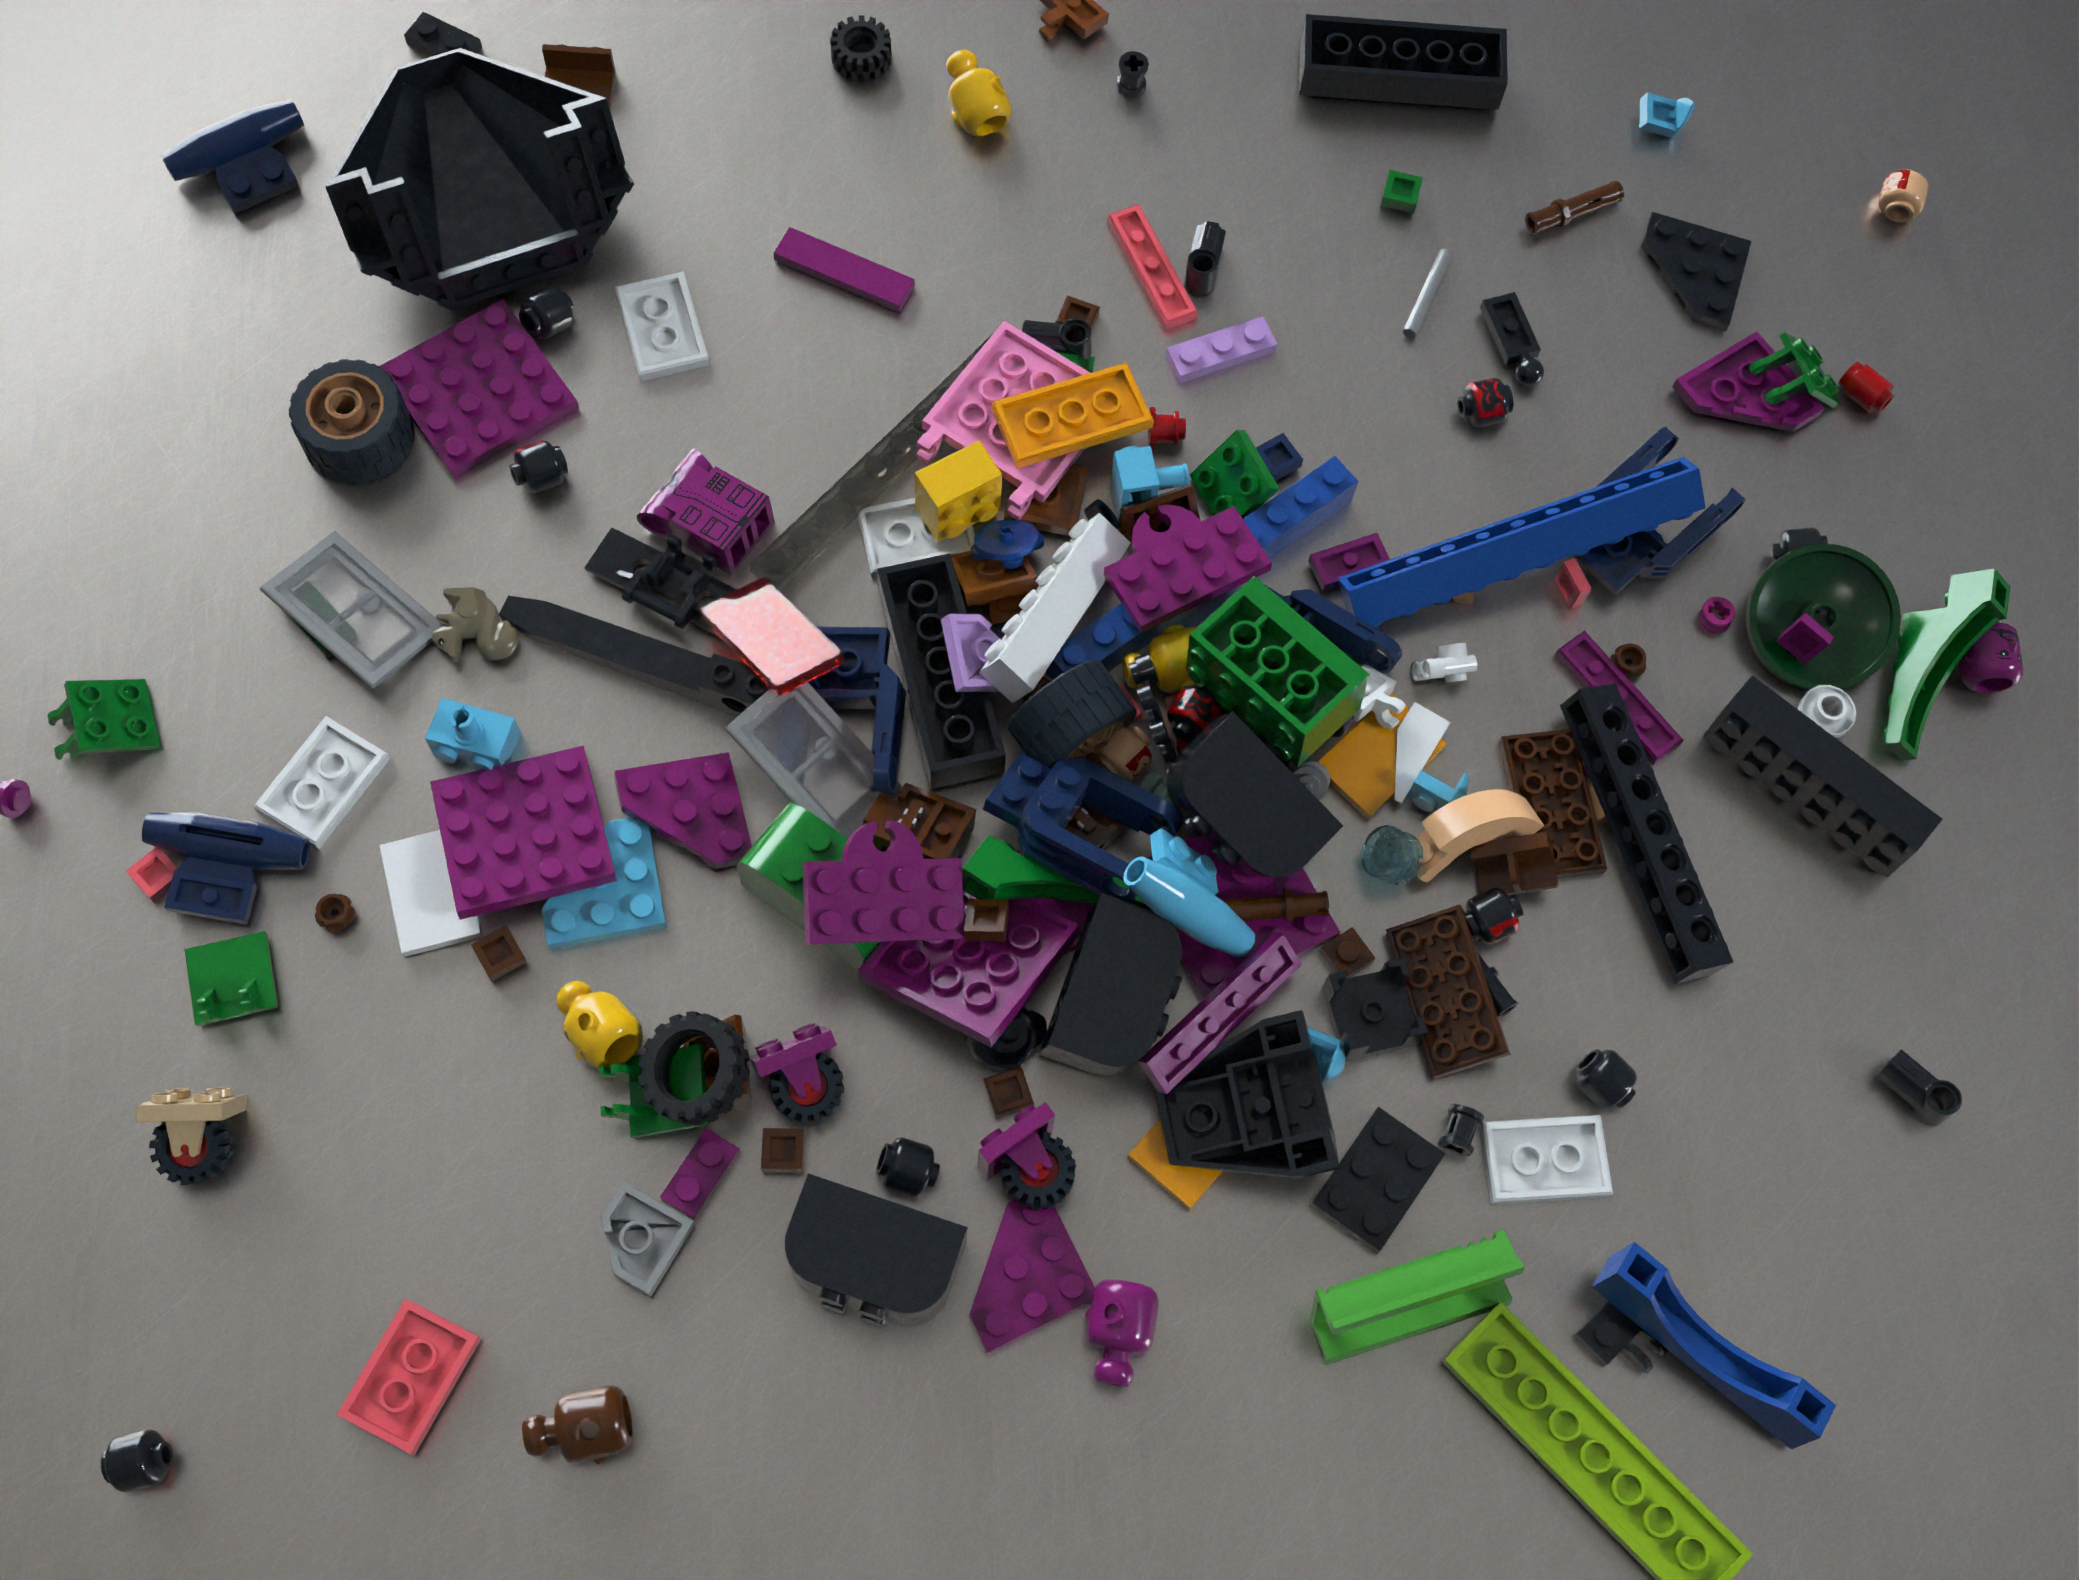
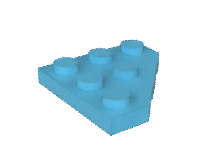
(615, 908)

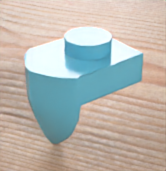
(1664, 115)
(1433, 794)
(1329, 1053)

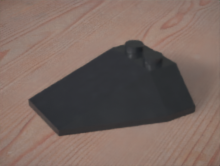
(1253, 1106)

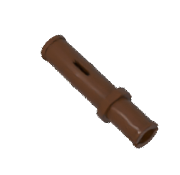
(1563, 211)
(1280, 906)

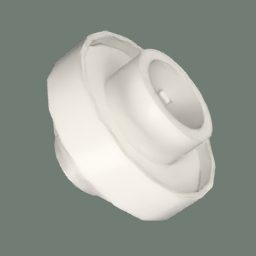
(1829, 708)

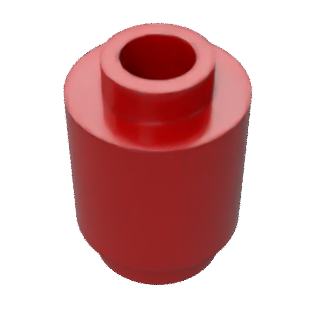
(1867, 387)

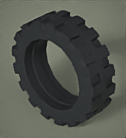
(658, 1059)

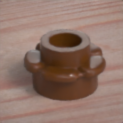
(1635, 655)
(327, 905)

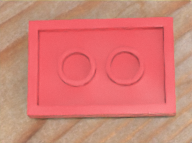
(409, 1377)

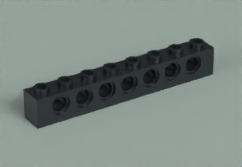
(1646, 833)

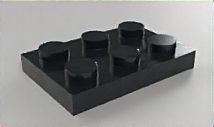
(1377, 1180)

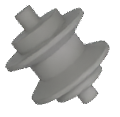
(1314, 777)

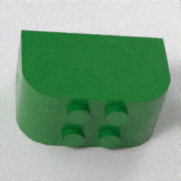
(775, 869)

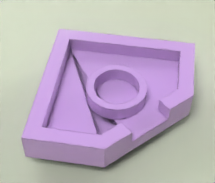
(966, 642)

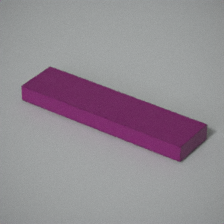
(844, 269)
(1594, 668)

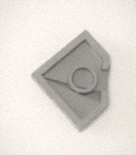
(642, 1237)

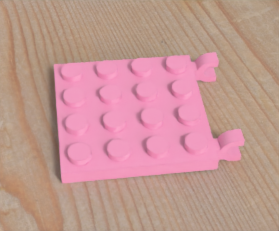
(1002, 368)

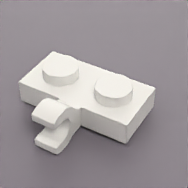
(1378, 699)

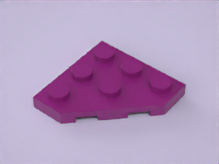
(1730, 391)
(690, 805)
(1028, 1278)

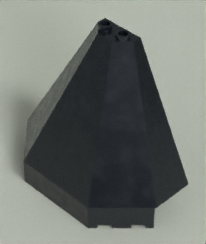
(477, 179)

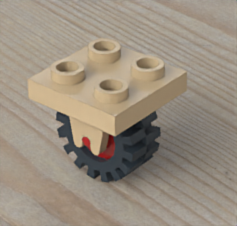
(192, 1138)

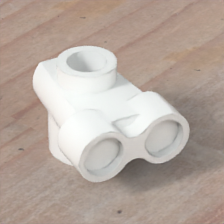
(1451, 664)

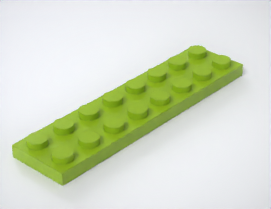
(1593, 1453)

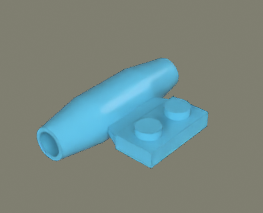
(1183, 889)

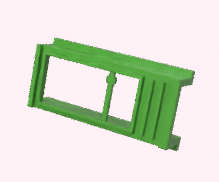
(1413, 1297)

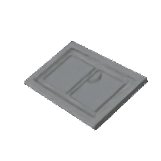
(352, 609)
(810, 755)

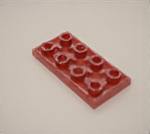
(772, 636)

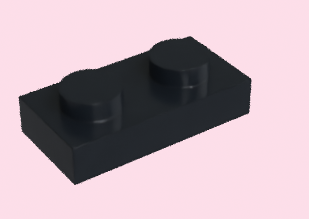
(438, 37)

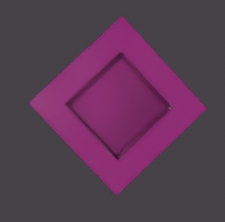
(1805, 638)

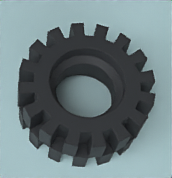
(861, 63)

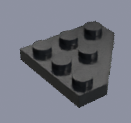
(1698, 265)

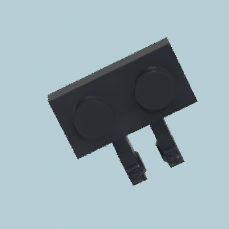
(1611, 1332)

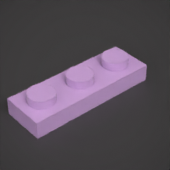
(1221, 349)

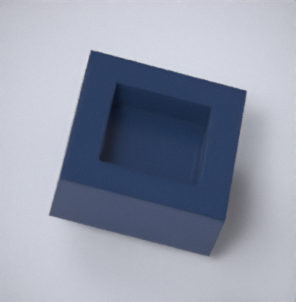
(1280, 456)

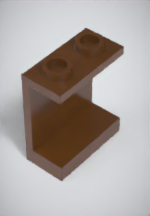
(581, 67)

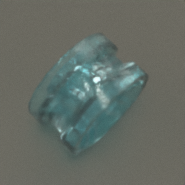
(1391, 854)

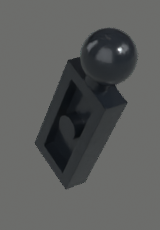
(1514, 337)

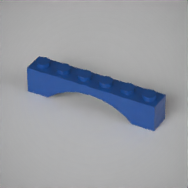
(1772, 1397)

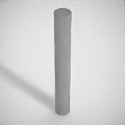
(1427, 293)

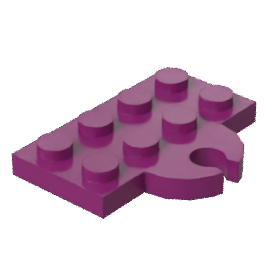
(1184, 564)
(883, 893)

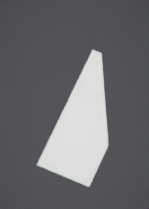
(1415, 743)

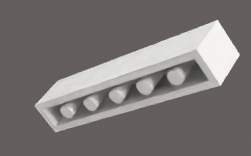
(1053, 608)

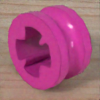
(1708, 619)

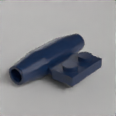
(241, 154)
(220, 860)

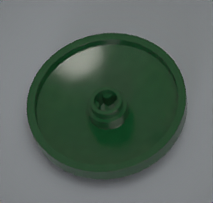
(1844, 596)

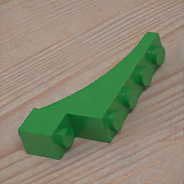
(1932, 647)
(1004, 874)

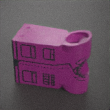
(709, 512)

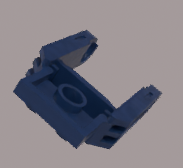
(1646, 552)
(1346, 632)
(868, 683)
(1045, 800)

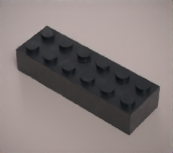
(1403, 62)
(952, 728)
(1822, 777)

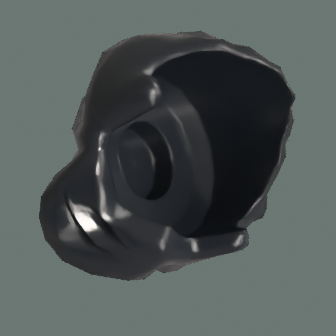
(1014, 1044)

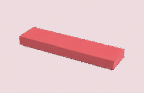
(1152, 267)

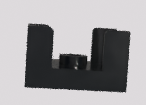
(1373, 1011)

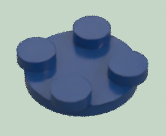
(1007, 542)

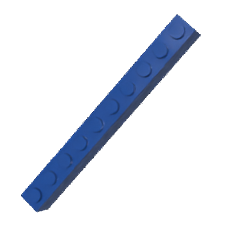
(1274, 527)
(1523, 542)

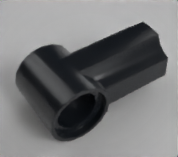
(1204, 258)
(1059, 336)
(1917, 1087)

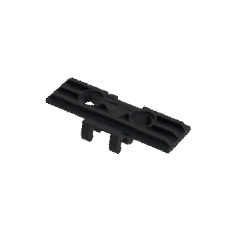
(668, 572)

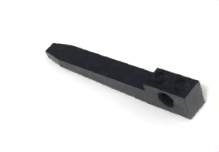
(707, 680)

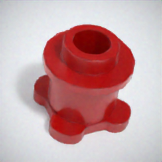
(1166, 428)

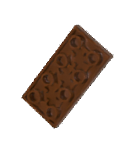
(1553, 781)
(1449, 991)

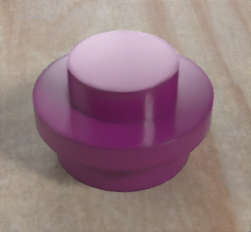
(14, 798)

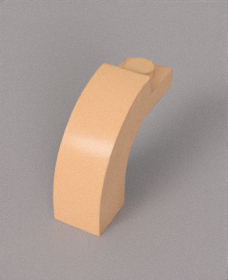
(1471, 822)

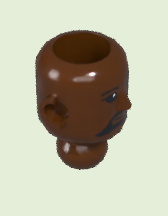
(583, 1426)

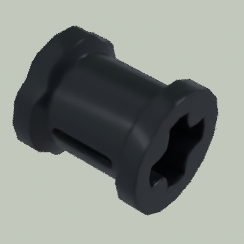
(1132, 67)
(1460, 1129)

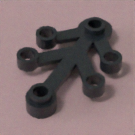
(1144, 672)

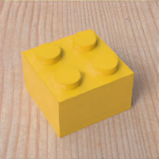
(958, 491)

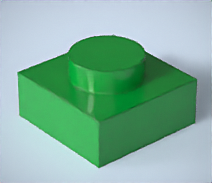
(1401, 191)

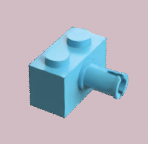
(1137, 478)
(472, 735)

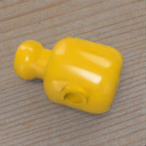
(976, 96)
(1169, 659)
(598, 1025)

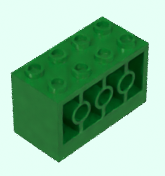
(1275, 671)

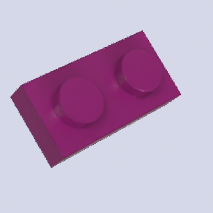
(1346, 559)
(700, 1174)

